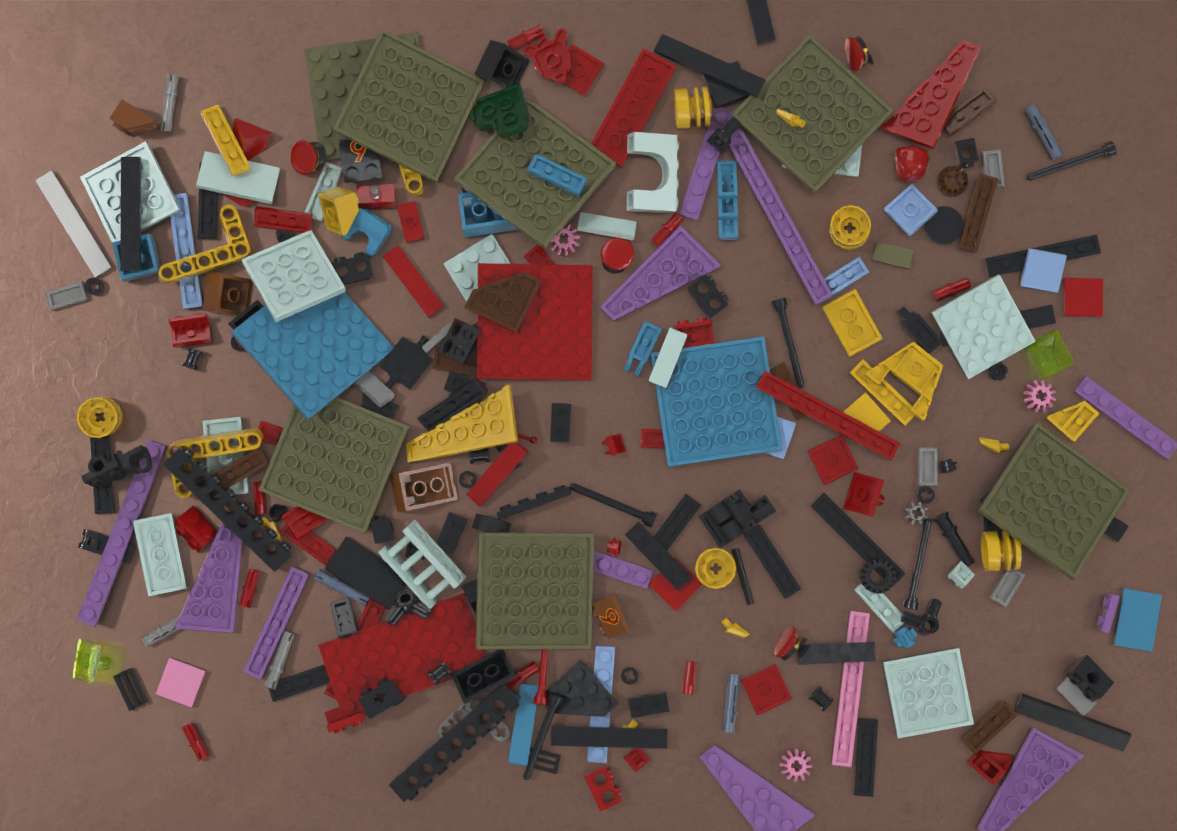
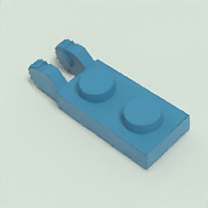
(643, 345)

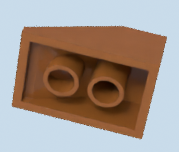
(423, 487)

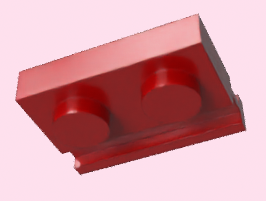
(302, 521)

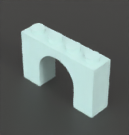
(663, 149)

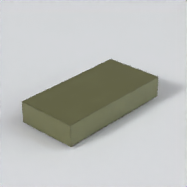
(892, 255)

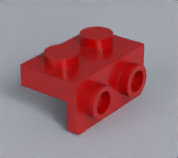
(190, 330)
(697, 333)
(195, 529)
(337, 722)

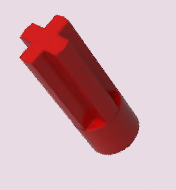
(259, 499)
(689, 678)

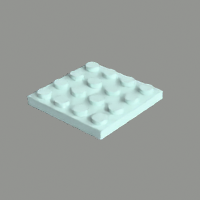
(105, 191)
(293, 275)
(983, 326)
(928, 693)

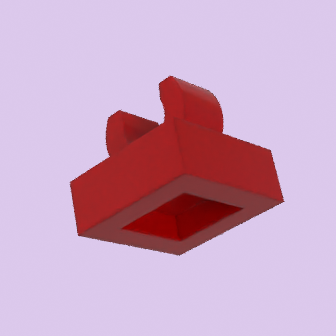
(615, 444)
(636, 759)

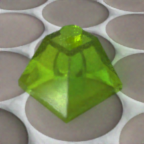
(1048, 355)

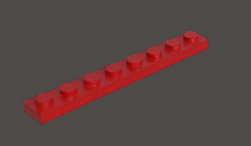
(827, 415)

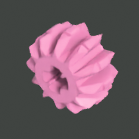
(570, 240)
(1041, 389)
(801, 760)

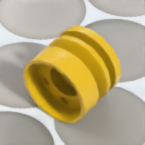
(692, 107)
(853, 217)
(89, 419)
(997, 550)
(707, 560)

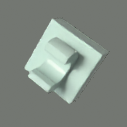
(961, 575)

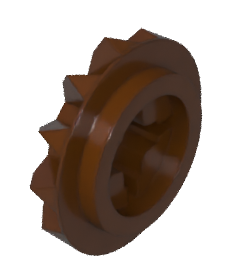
(955, 189)

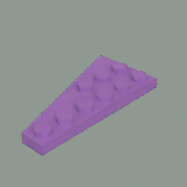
(667, 269)
(214, 593)
(1029, 777)
(756, 798)

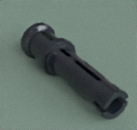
(950, 531)

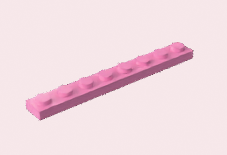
(849, 694)

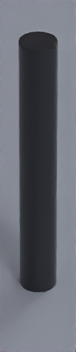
(742, 575)

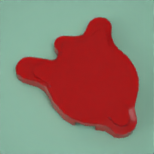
(551, 57)

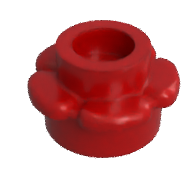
(614, 547)

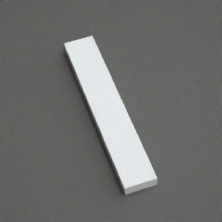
(73, 224)

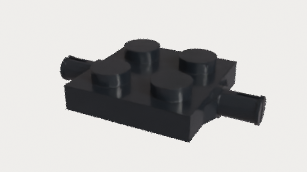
(406, 362)

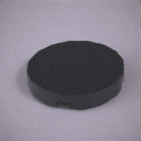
(944, 225)

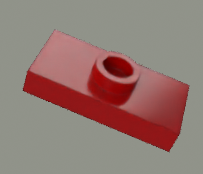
(410, 222)

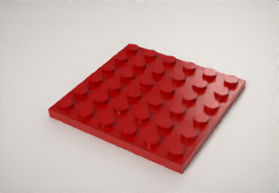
(554, 333)

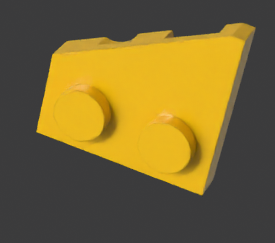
(1073, 420)

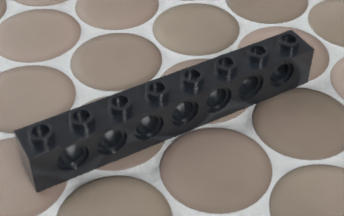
(258, 545)
(401, 784)

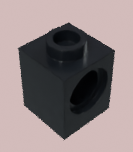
(967, 144)
(382, 529)

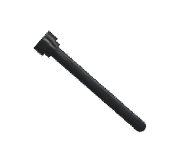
(1107, 150)
(780, 306)
(646, 517)
(911, 600)
(555, 700)

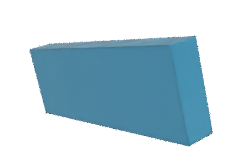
(557, 175)

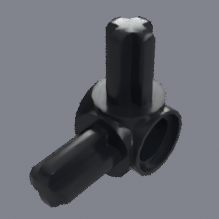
(722, 137)
(411, 607)
(930, 617)

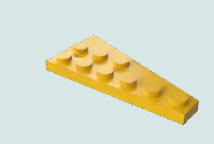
(475, 428)

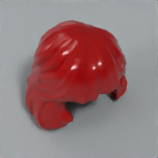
(911, 163)

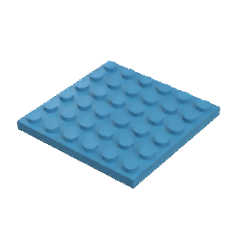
(314, 351)
(714, 404)

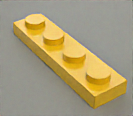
(225, 140)
(883, 393)

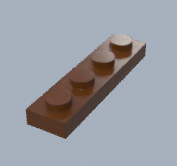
(978, 212)
(239, 469)

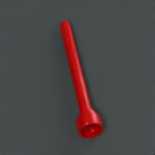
(541, 697)

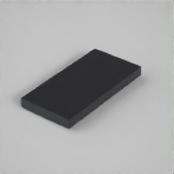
(366, 573)

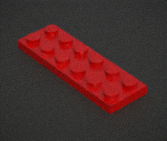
(633, 105)

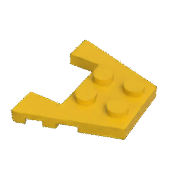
(916, 370)

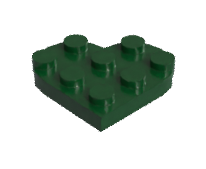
(503, 111)

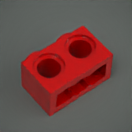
(599, 789)

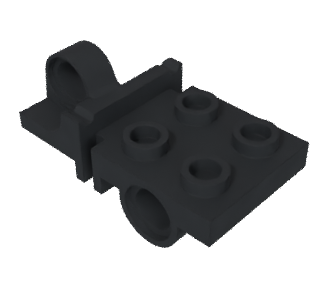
(105, 471)
(733, 517)

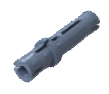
(1044, 132)
(341, 587)
(731, 703)

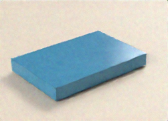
(1137, 620)

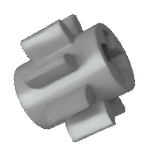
(910, 515)

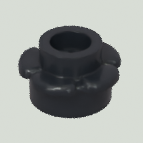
(1002, 368)
(948, 466)
(276, 512)

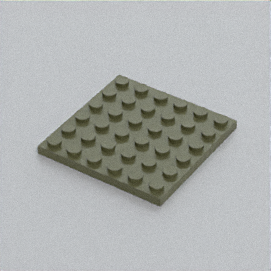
(331, 78)
(830, 99)
(408, 105)
(532, 205)
(335, 462)
(1054, 501)
(534, 590)

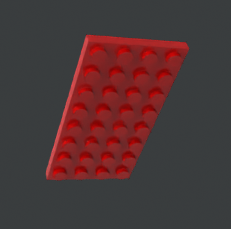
(401, 653)

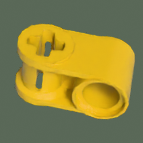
(410, 177)

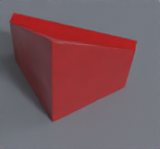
(250, 138)
(991, 765)

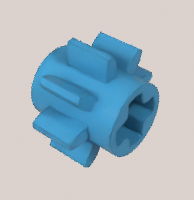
(905, 637)

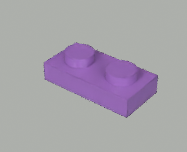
(1105, 620)

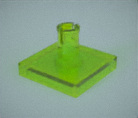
(88, 661)

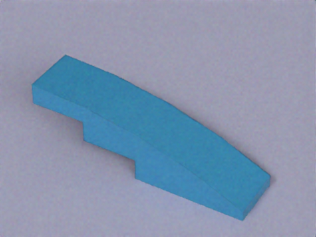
(727, 200)
(523, 726)

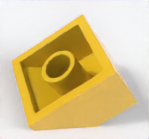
(338, 209)

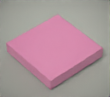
(180, 682)

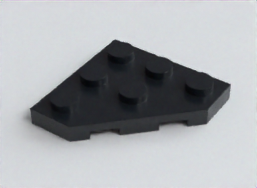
(582, 693)

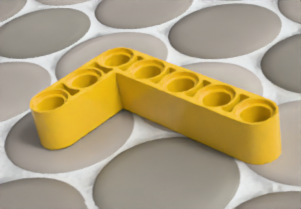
(211, 255)
(207, 450)

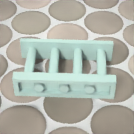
(435, 555)

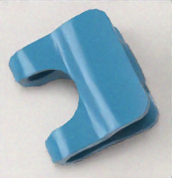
(373, 227)

